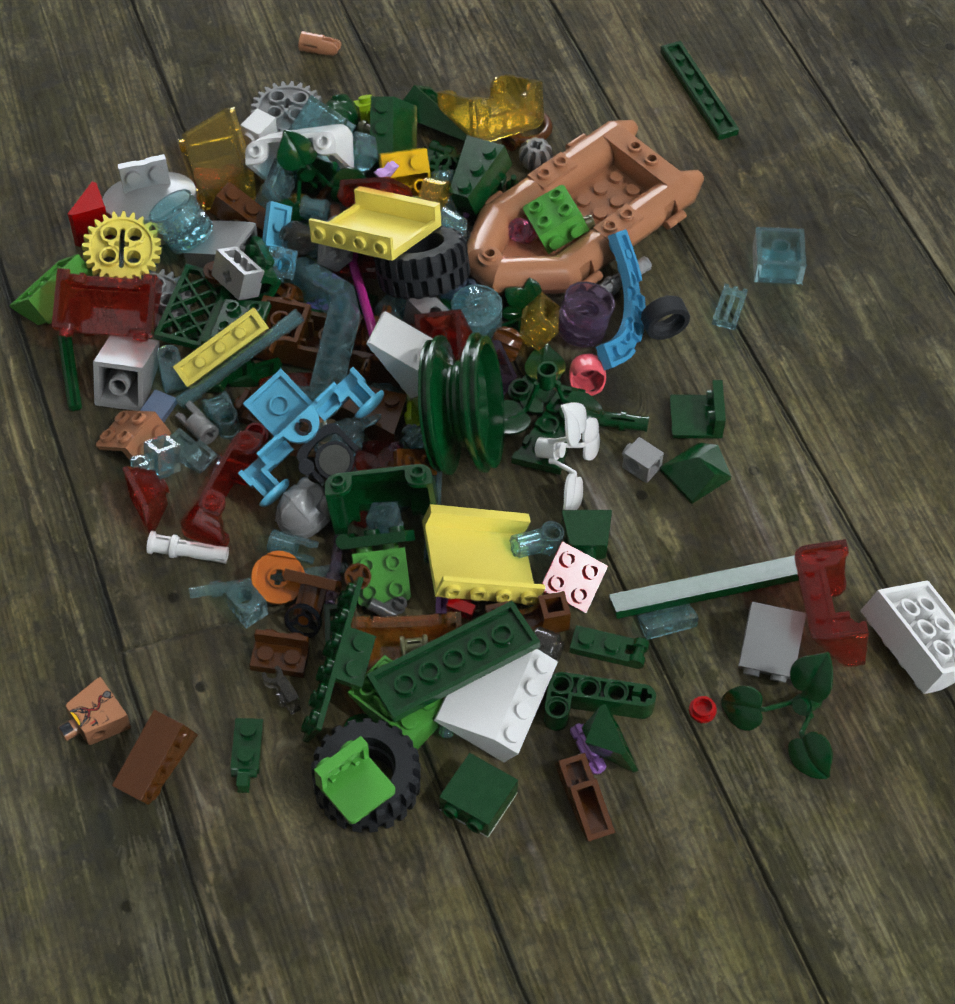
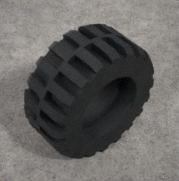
(427, 268)
(383, 745)

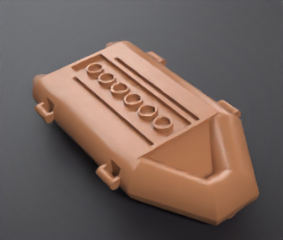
(607, 177)

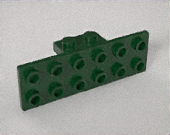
(345, 659)

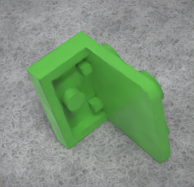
(556, 218)
(387, 571)
(353, 781)

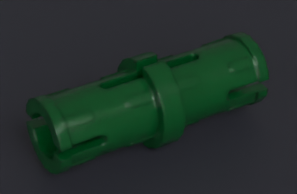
(624, 421)

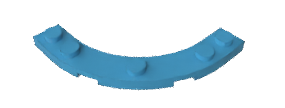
(622, 345)

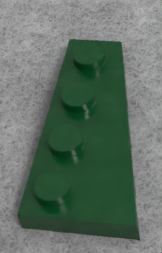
(548, 426)

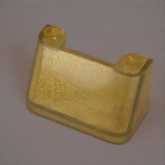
(510, 109)
(218, 156)

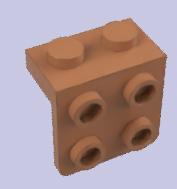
(131, 431)

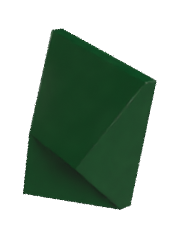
(697, 471)
(607, 740)

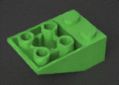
(417, 726)

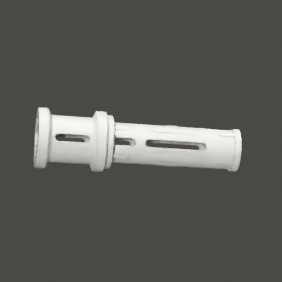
(175, 547)

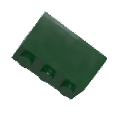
(393, 125)

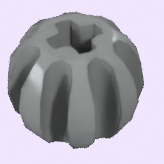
(534, 153)

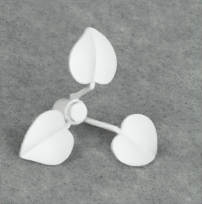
(554, 448)

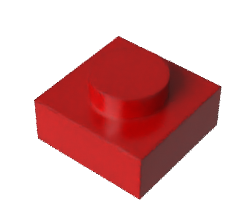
(461, 605)

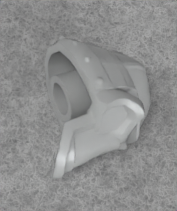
(303, 509)

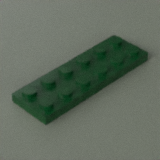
(453, 661)

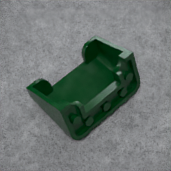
(356, 491)

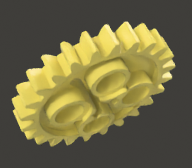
(144, 249)

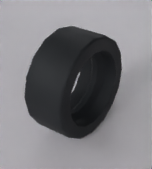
(660, 308)

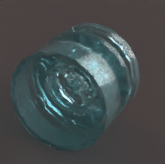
(181, 221)
(480, 307)

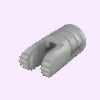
(198, 424)

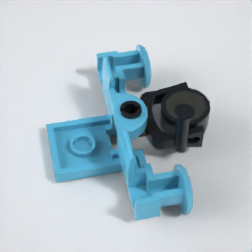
(284, 410)

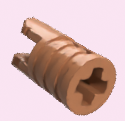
(318, 44)

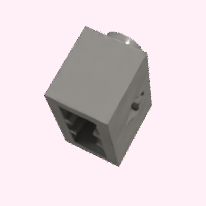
(237, 273)

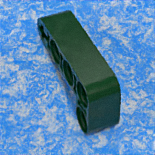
(602, 690)

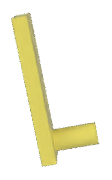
(221, 347)

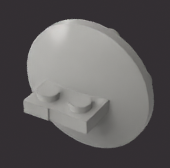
(143, 186)

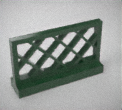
(179, 337)

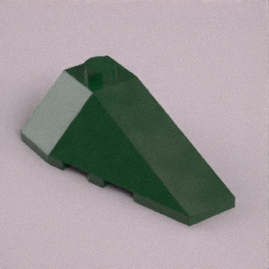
(429, 112)

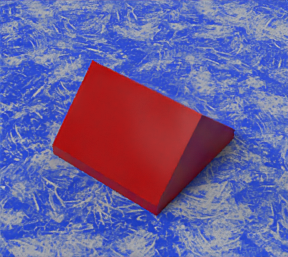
(85, 211)

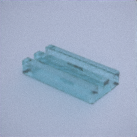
(734, 293)

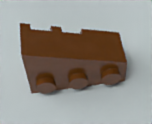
(392, 411)
(154, 757)

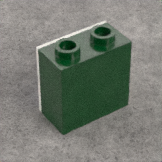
(478, 795)

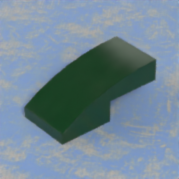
(251, 372)

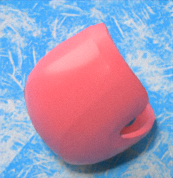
(587, 374)

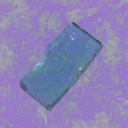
(193, 453)

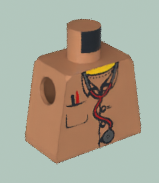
(94, 714)

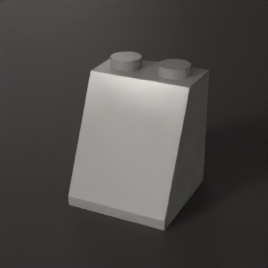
(224, 235)
(125, 372)
(771, 641)

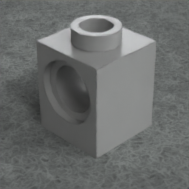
(642, 459)

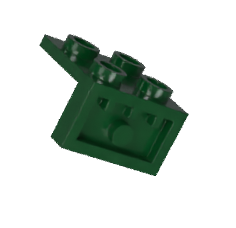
(236, 308)
(699, 414)

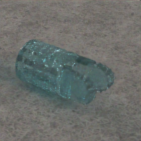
(287, 542)

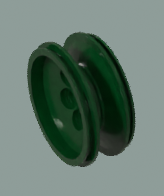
(461, 403)

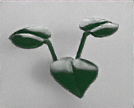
(298, 155)
(545, 369)
(813, 677)

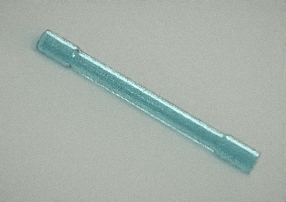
(282, 327)

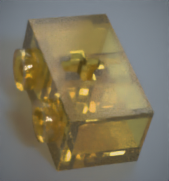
(539, 322)

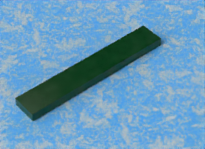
(699, 90)

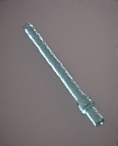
(217, 588)

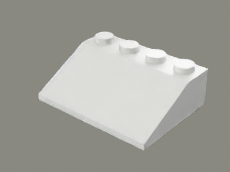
(917, 631)
(499, 706)

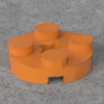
(268, 566)

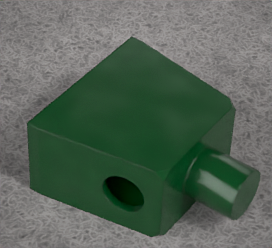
(587, 531)

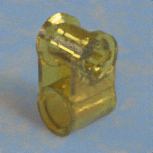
(435, 191)

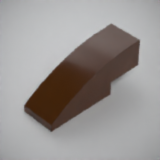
(585, 797)

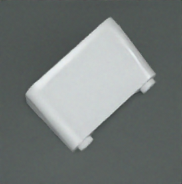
(328, 140)

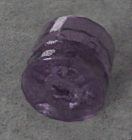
(585, 314)

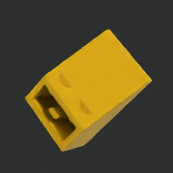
(412, 167)

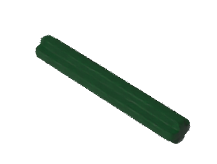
(69, 373)

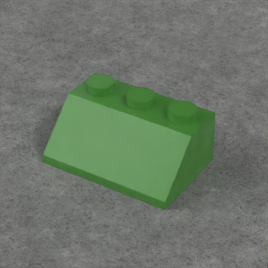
(38, 299)

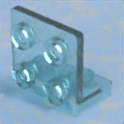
(277, 185)

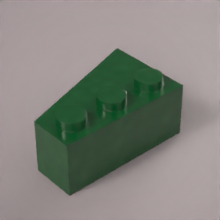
(478, 173)

